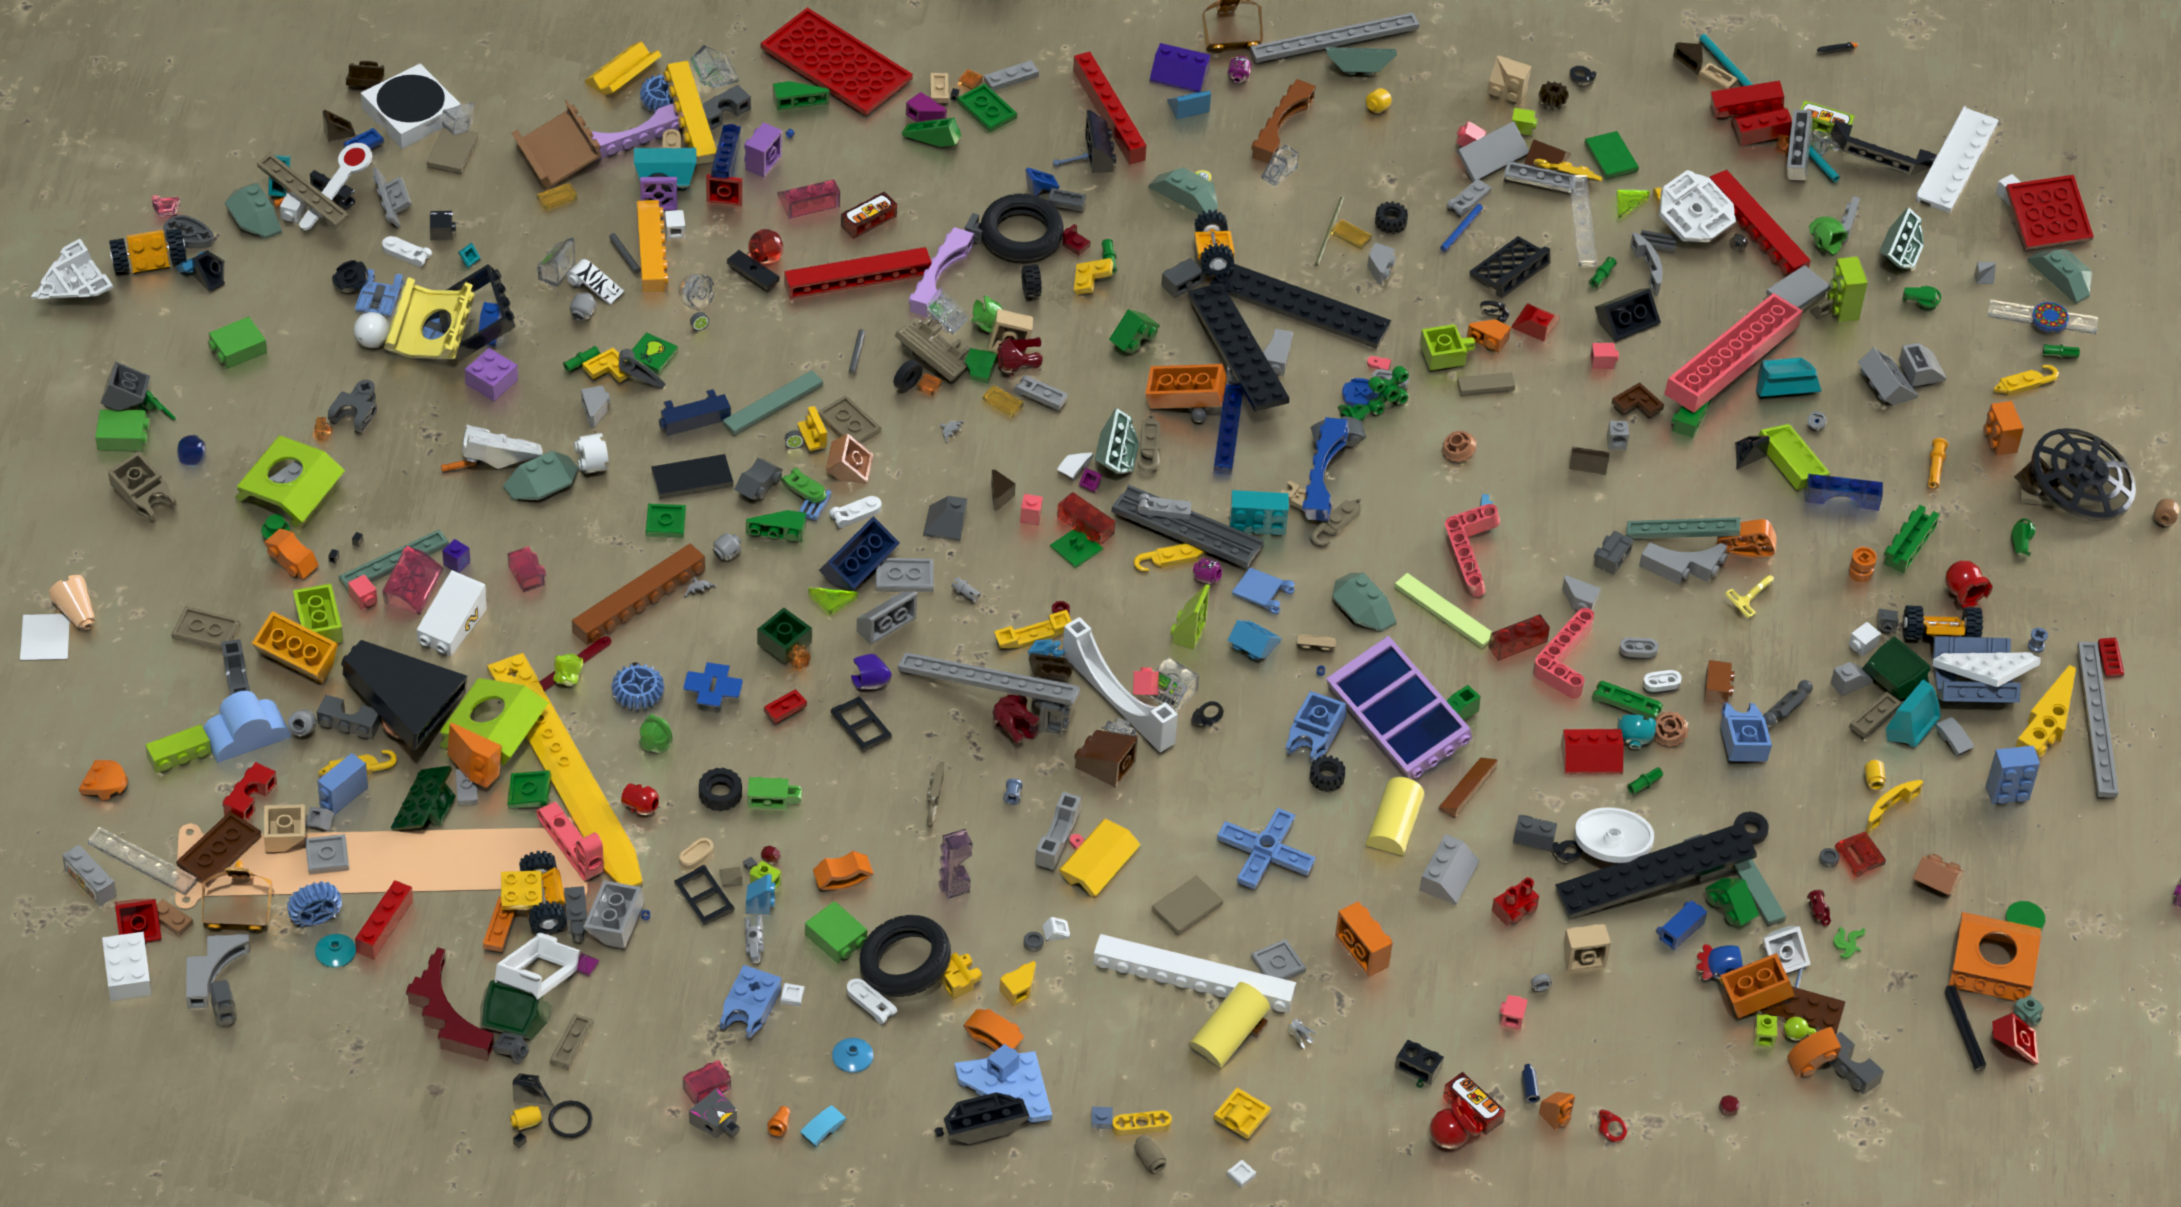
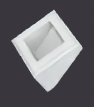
(1056, 929)

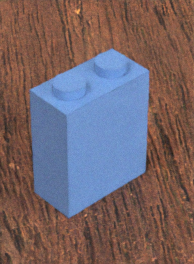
(342, 784)

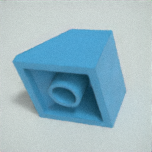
(1253, 639)

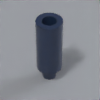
(1530, 1084)

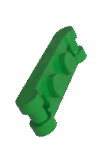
(1627, 700)

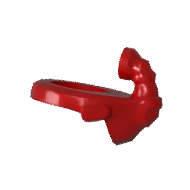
(1607, 1117)

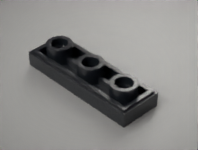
(753, 270)

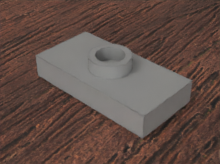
(465, 789)

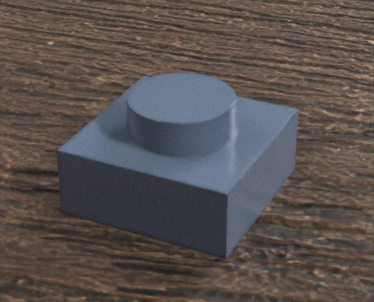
(1101, 1117)

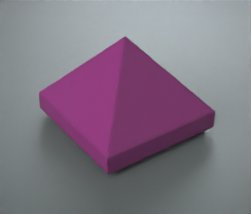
(1090, 479)
(586, 964)

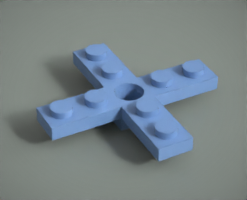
(1262, 856)

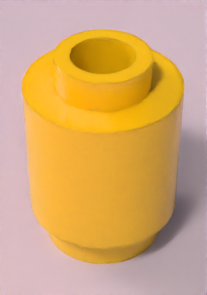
(1875, 774)
(525, 1117)

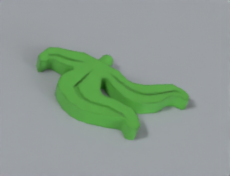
(1850, 946)

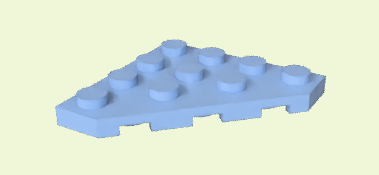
(1023, 1083)

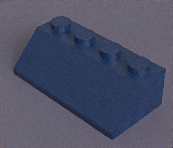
(860, 555)

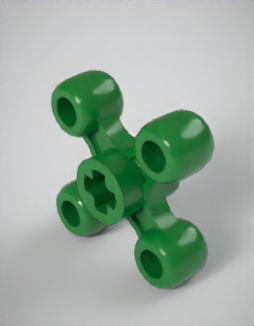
(1388, 390)

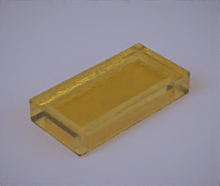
(557, 196)
(1351, 234)
(1003, 400)

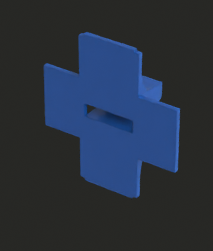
(703, 683)

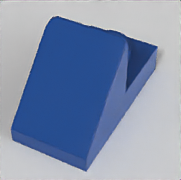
(1040, 180)

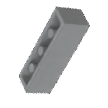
(1799, 145)

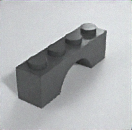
(234, 666)

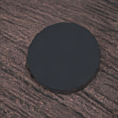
(350, 276)

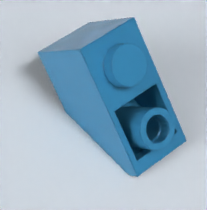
(760, 896)

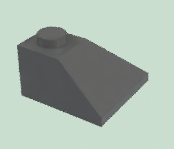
(946, 518)

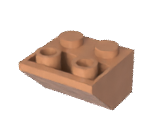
(1938, 874)

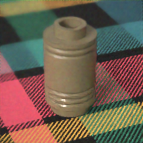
(1150, 1153)

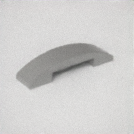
(1643, 248)

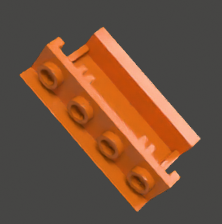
(1978, 975)

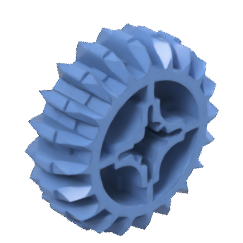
(655, 93)
(637, 687)
(314, 904)

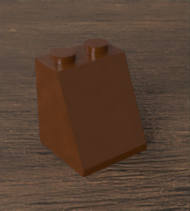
(1107, 756)

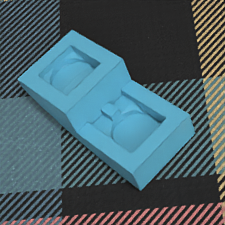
(824, 1123)

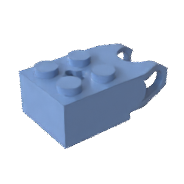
(1316, 724)
(1745, 734)
(751, 999)

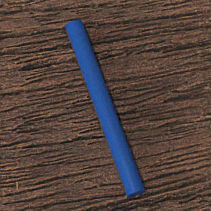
(1461, 227)

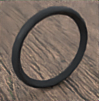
(570, 1135)

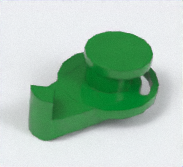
(1924, 295)
(272, 524)
(2021, 535)

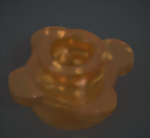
(1783, 143)

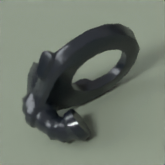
(1501, 309)
(1199, 718)

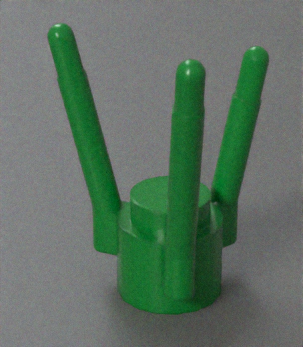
(151, 402)

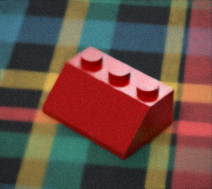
(1762, 125)
(1592, 751)

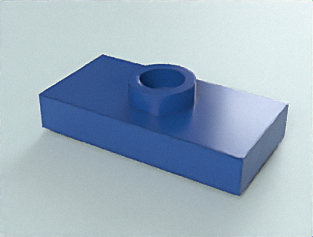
(370, 138)

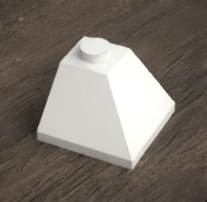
(1789, 947)

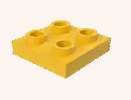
(520, 889)
(1242, 1113)

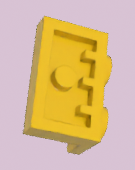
(813, 430)

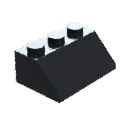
(1099, 144)
(1628, 314)

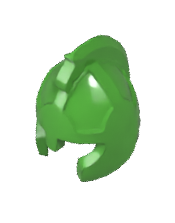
(1828, 234)
(985, 317)
(655, 734)

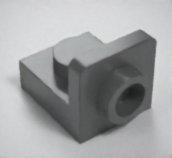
(974, 227)
(1887, 620)
(511, 1045)

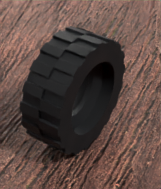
(720, 802)

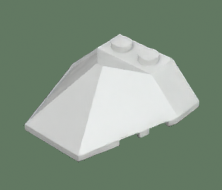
(496, 449)

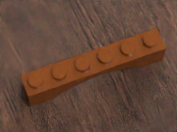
(1297, 99)

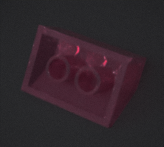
(810, 198)
(412, 581)

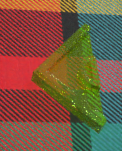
(1629, 200)
(832, 599)

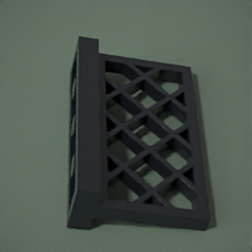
(1519, 272)

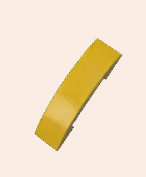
(1027, 635)
(1905, 791)

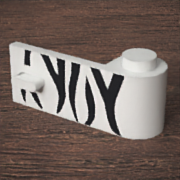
(596, 280)

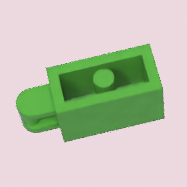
(772, 793)

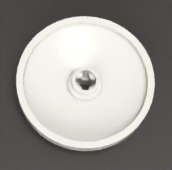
(1614, 834)

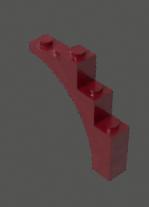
(454, 1031)

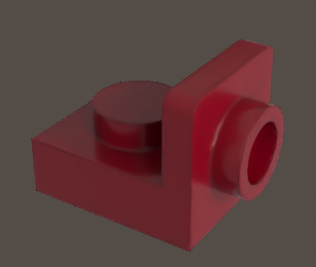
(1075, 241)

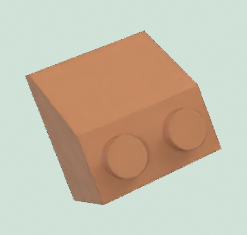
(849, 460)

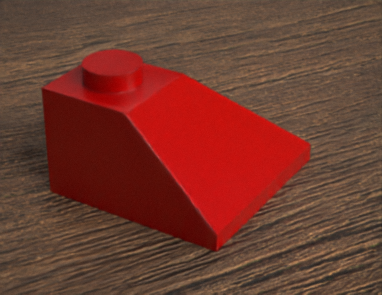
(724, 190)
(1535, 322)
(138, 916)
(2016, 1036)

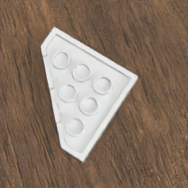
(1987, 667)

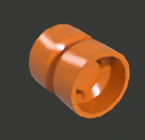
(1862, 564)

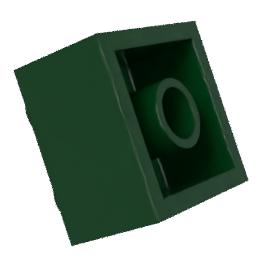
(783, 633)

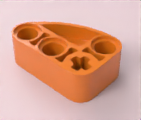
(1755, 539)

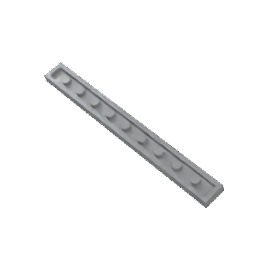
(1334, 37)
(989, 678)
(2097, 719)

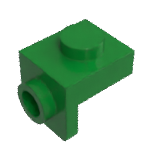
(1357, 411)

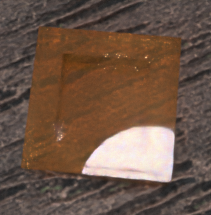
(970, 79)
(929, 384)

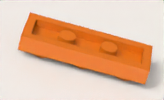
(498, 928)

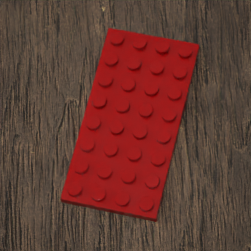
(836, 61)

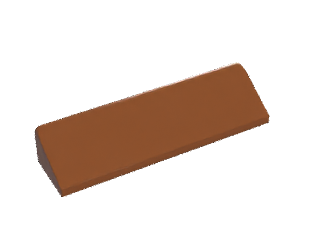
(1468, 786)

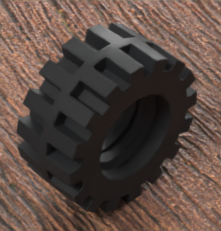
(1394, 210)
(1031, 281)
(1327, 782)

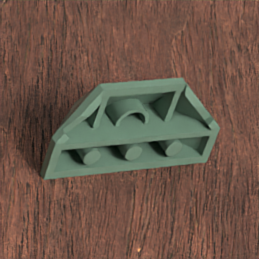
(1361, 59)
(1187, 189)
(253, 211)
(1904, 240)
(2064, 272)
(1118, 443)
(541, 477)
(1363, 601)

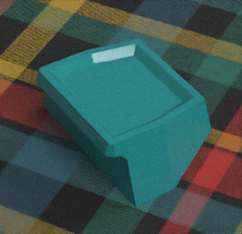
(670, 161)
(1786, 377)
(1915, 716)

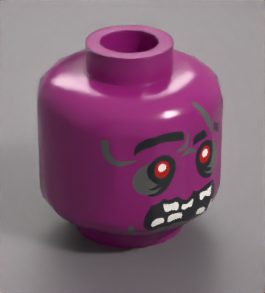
(1239, 69)
(1207, 571)

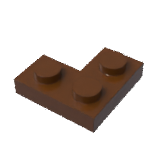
(1638, 396)

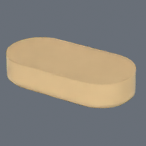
(696, 853)

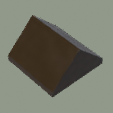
(1589, 460)

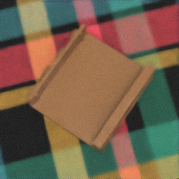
(559, 147)

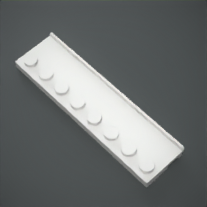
(1956, 160)

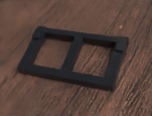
(871, 718)
(728, 908)

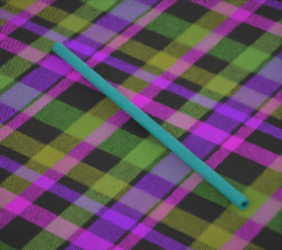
(1744, 81)

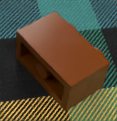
(1718, 682)

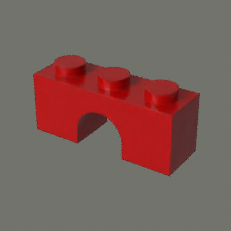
(256, 780)

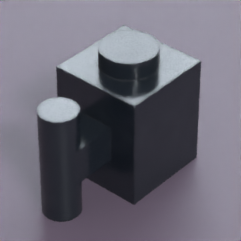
(441, 225)

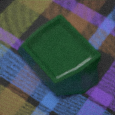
(1897, 668)
(513, 1011)

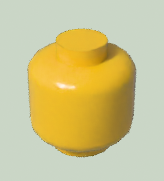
(1378, 100)

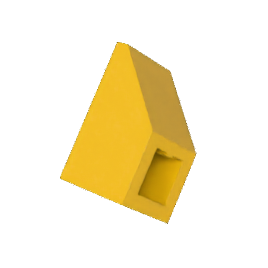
(1018, 984)

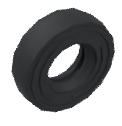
(912, 370)
(1757, 819)

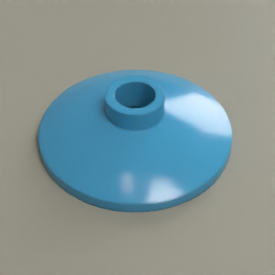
(852, 1061)

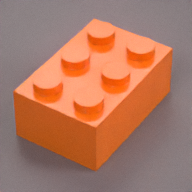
(1363, 938)
(1757, 985)

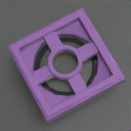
(661, 188)

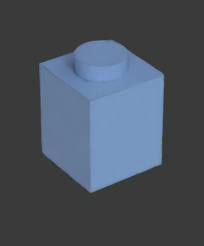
(1003, 1062)

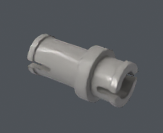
(964, 588)

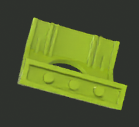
(303, 493)
(507, 729)

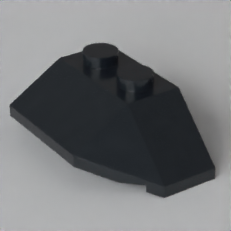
(985, 1117)

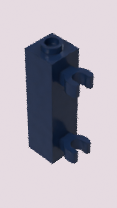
(695, 414)

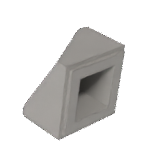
(1985, 272)
(319, 818)

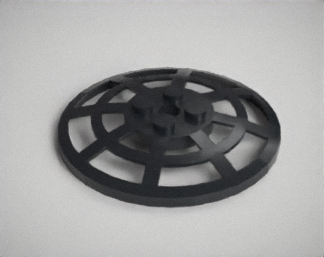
(2085, 479)

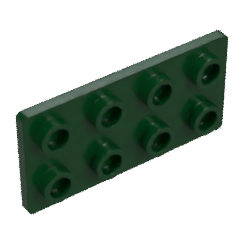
(426, 799)

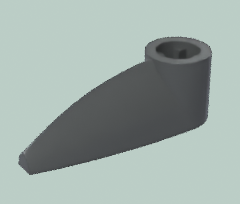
(638, 369)

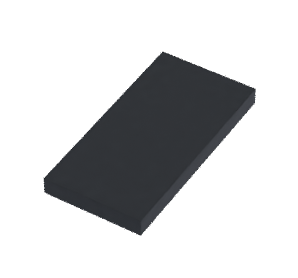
(692, 476)

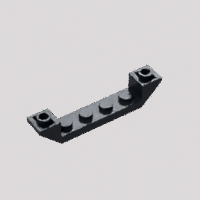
(1879, 155)

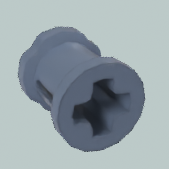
(2037, 640)
(1013, 790)

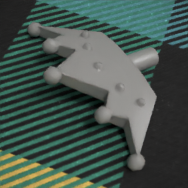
(950, 427)
(698, 585)

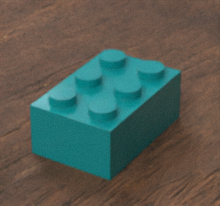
(1259, 512)

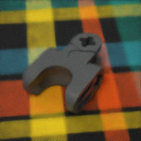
(357, 404)

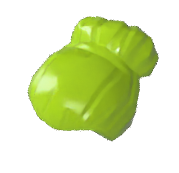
(567, 669)

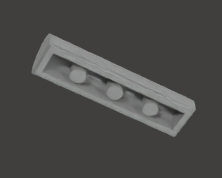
(1537, 176)

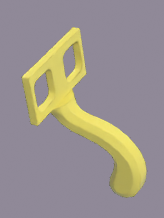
(1743, 601)

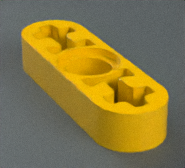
(1125, 1119)

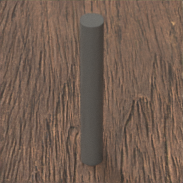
(624, 252)
(857, 350)

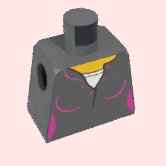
(715, 1115)

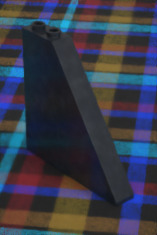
(403, 689)

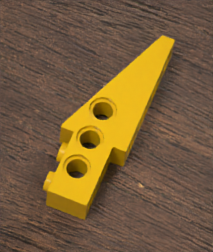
(2049, 715)

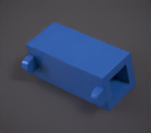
(1682, 925)

